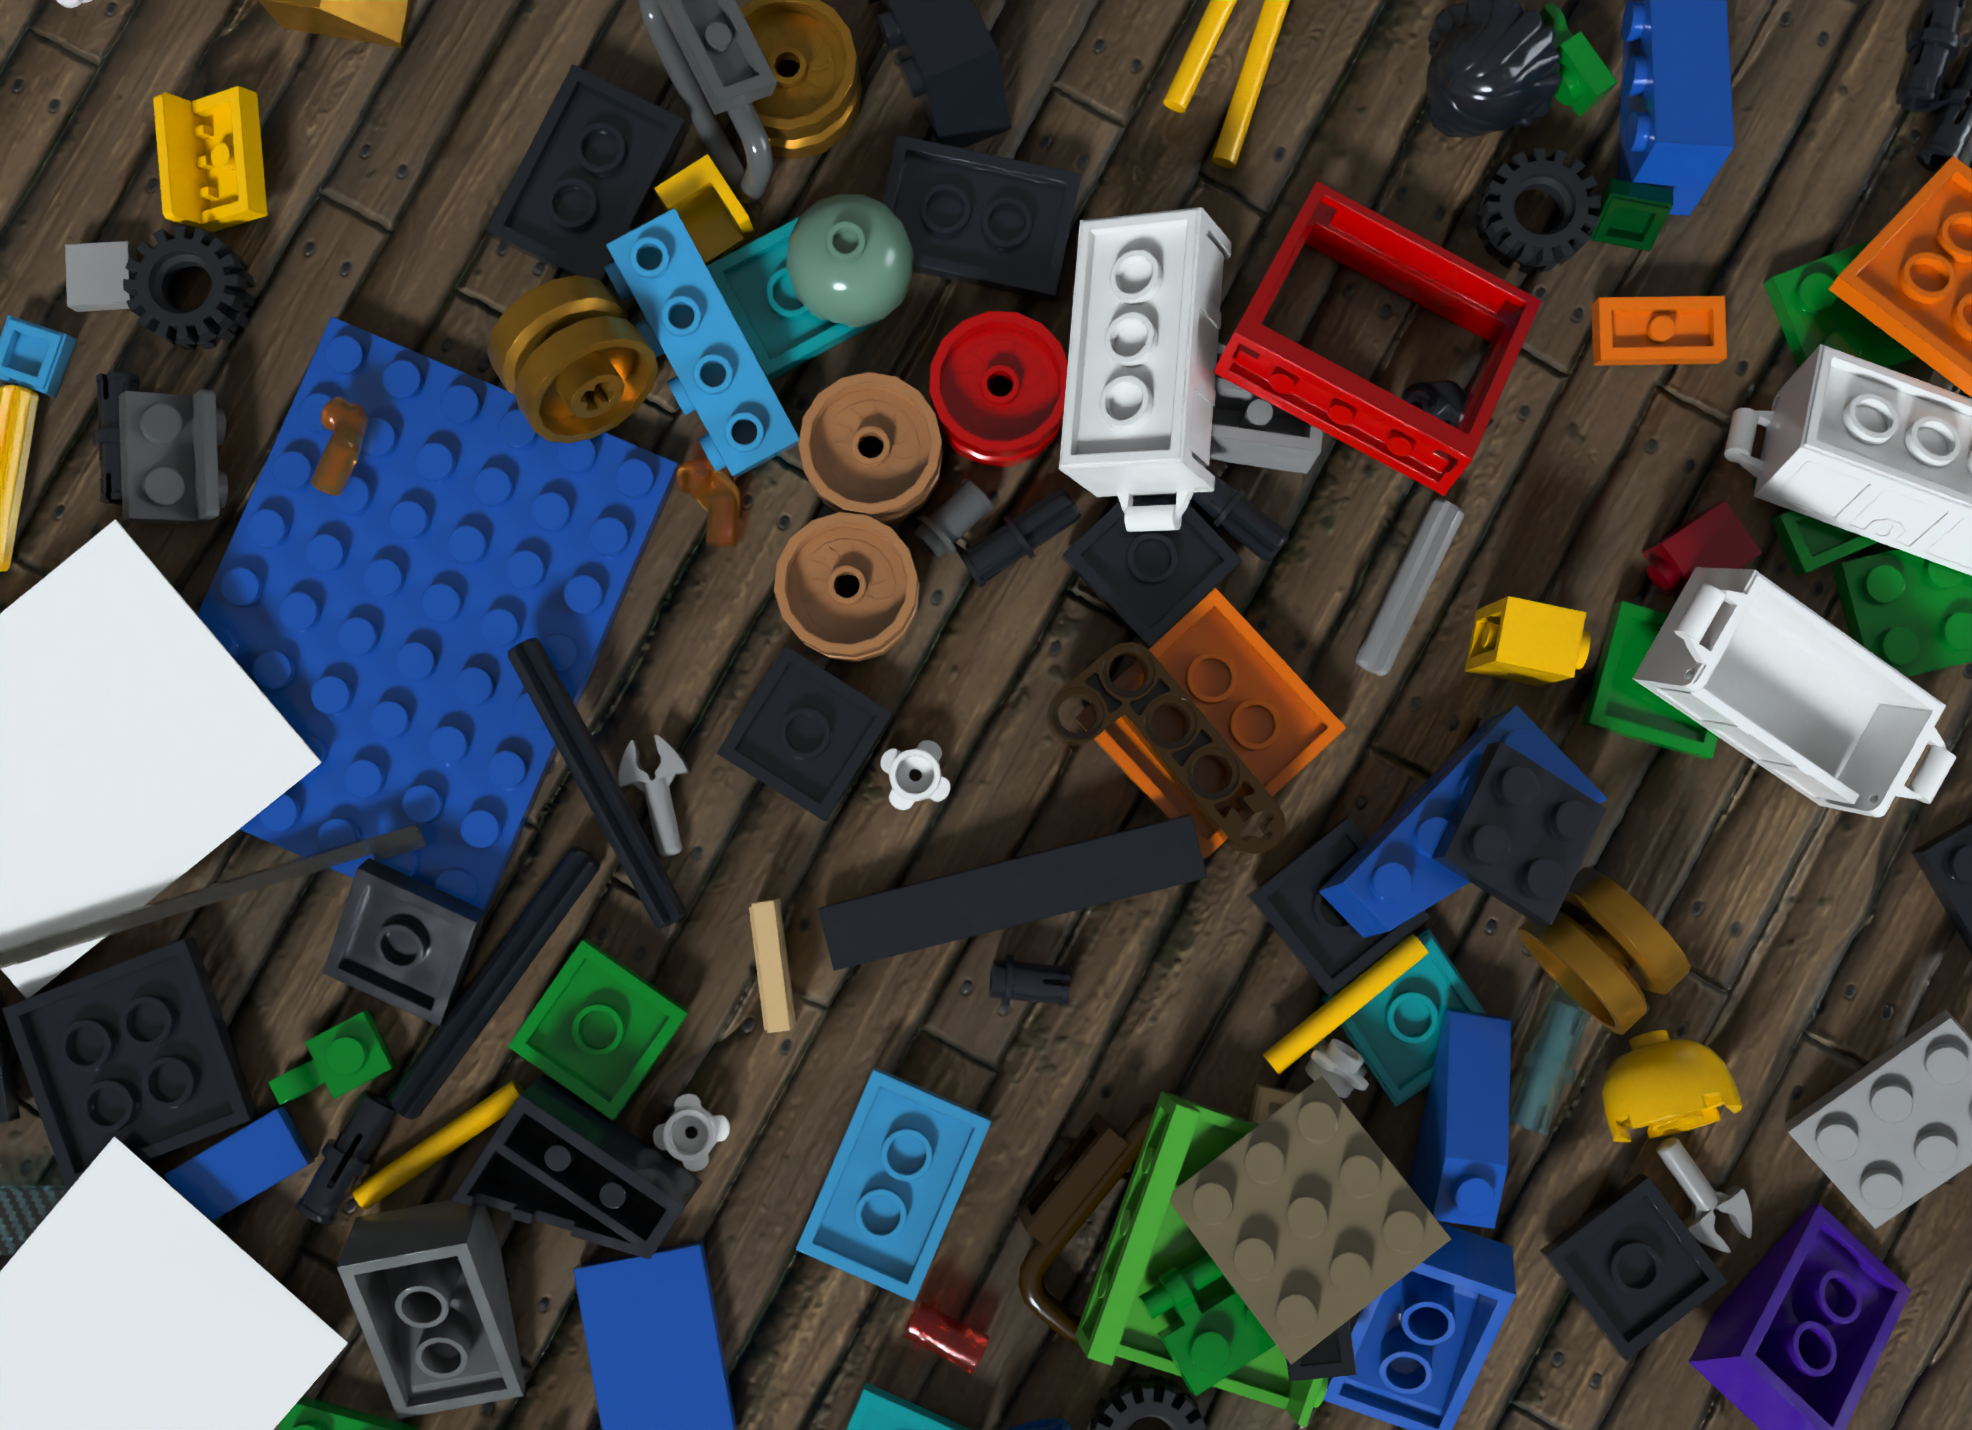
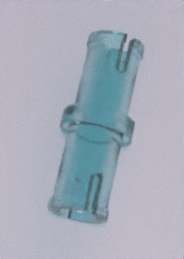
(1549, 1067)

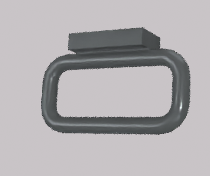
(717, 71)

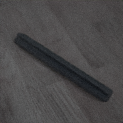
(596, 782)
(494, 983)

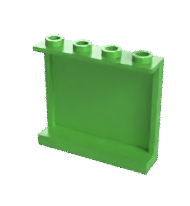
(1154, 1238)

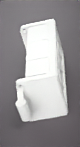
(1144, 360)
(1867, 455)
(1795, 694)

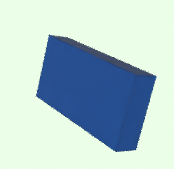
(242, 1165)

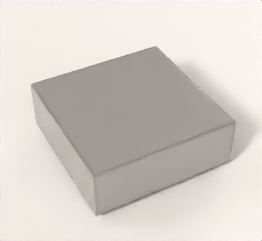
(97, 275)

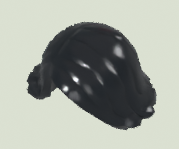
(1490, 68)

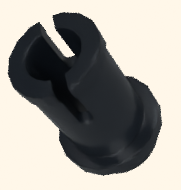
(1026, 982)

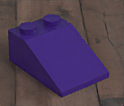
(1803, 1328)

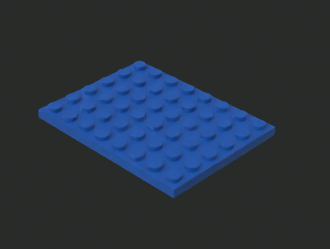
(396, 604)

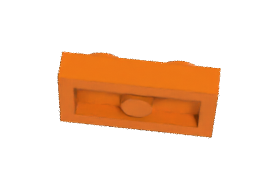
(1659, 330)

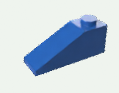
(1466, 1121)

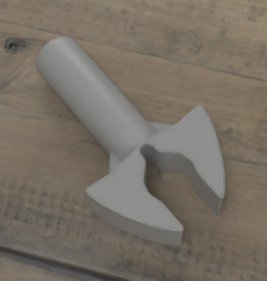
(656, 791)
(1704, 1197)

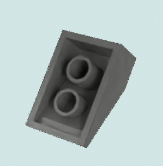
(434, 1306)

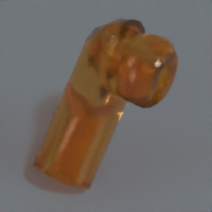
(344, 446)
(717, 496)

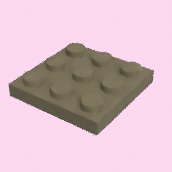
(1308, 1219)

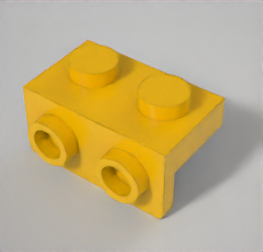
(210, 159)

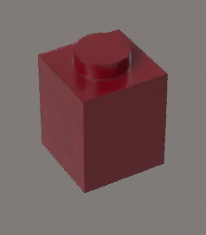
(1706, 540)

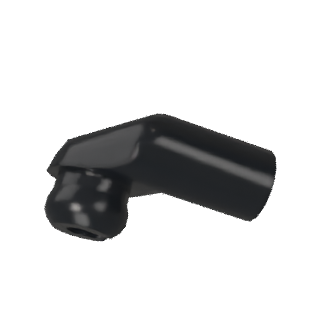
(1439, 398)

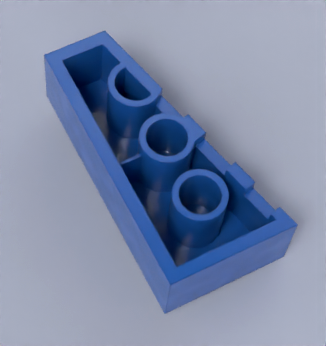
(1675, 97)
(1395, 869)

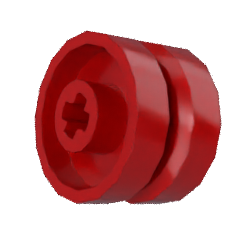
(967, 369)

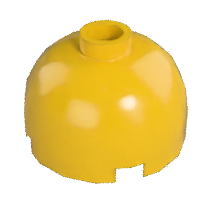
(1666, 1087)

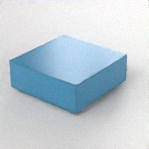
(34, 356)

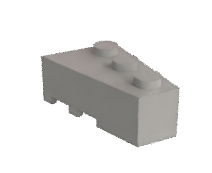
(1259, 433)

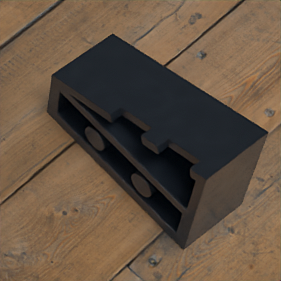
(948, 67)
(578, 1172)

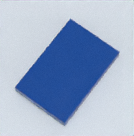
(655, 1341)

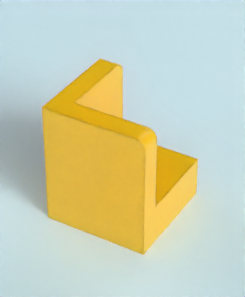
(707, 209)

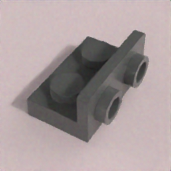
(171, 457)

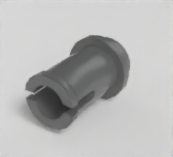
(952, 519)

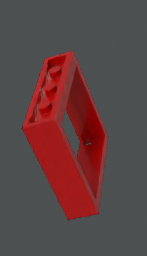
(1347, 403)

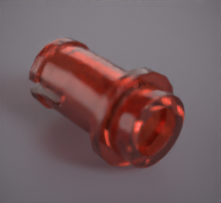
(945, 1336)

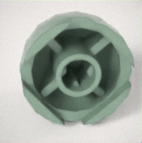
(849, 260)

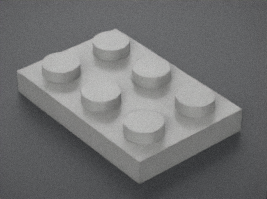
(1896, 1122)

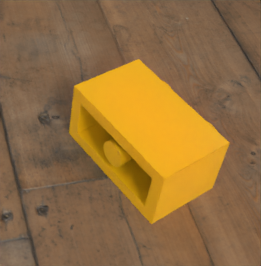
(1527, 642)

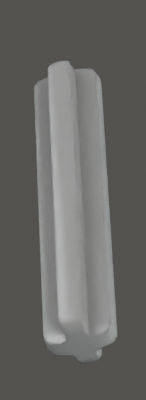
(1409, 587)

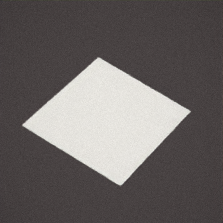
(120, 747)
(147, 1317)

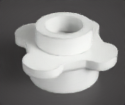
(923, 758)
(1339, 1066)
(673, 1137)

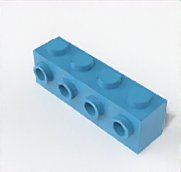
(702, 344)

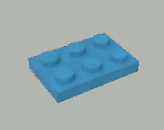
(894, 1184)

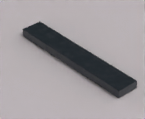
(1012, 892)

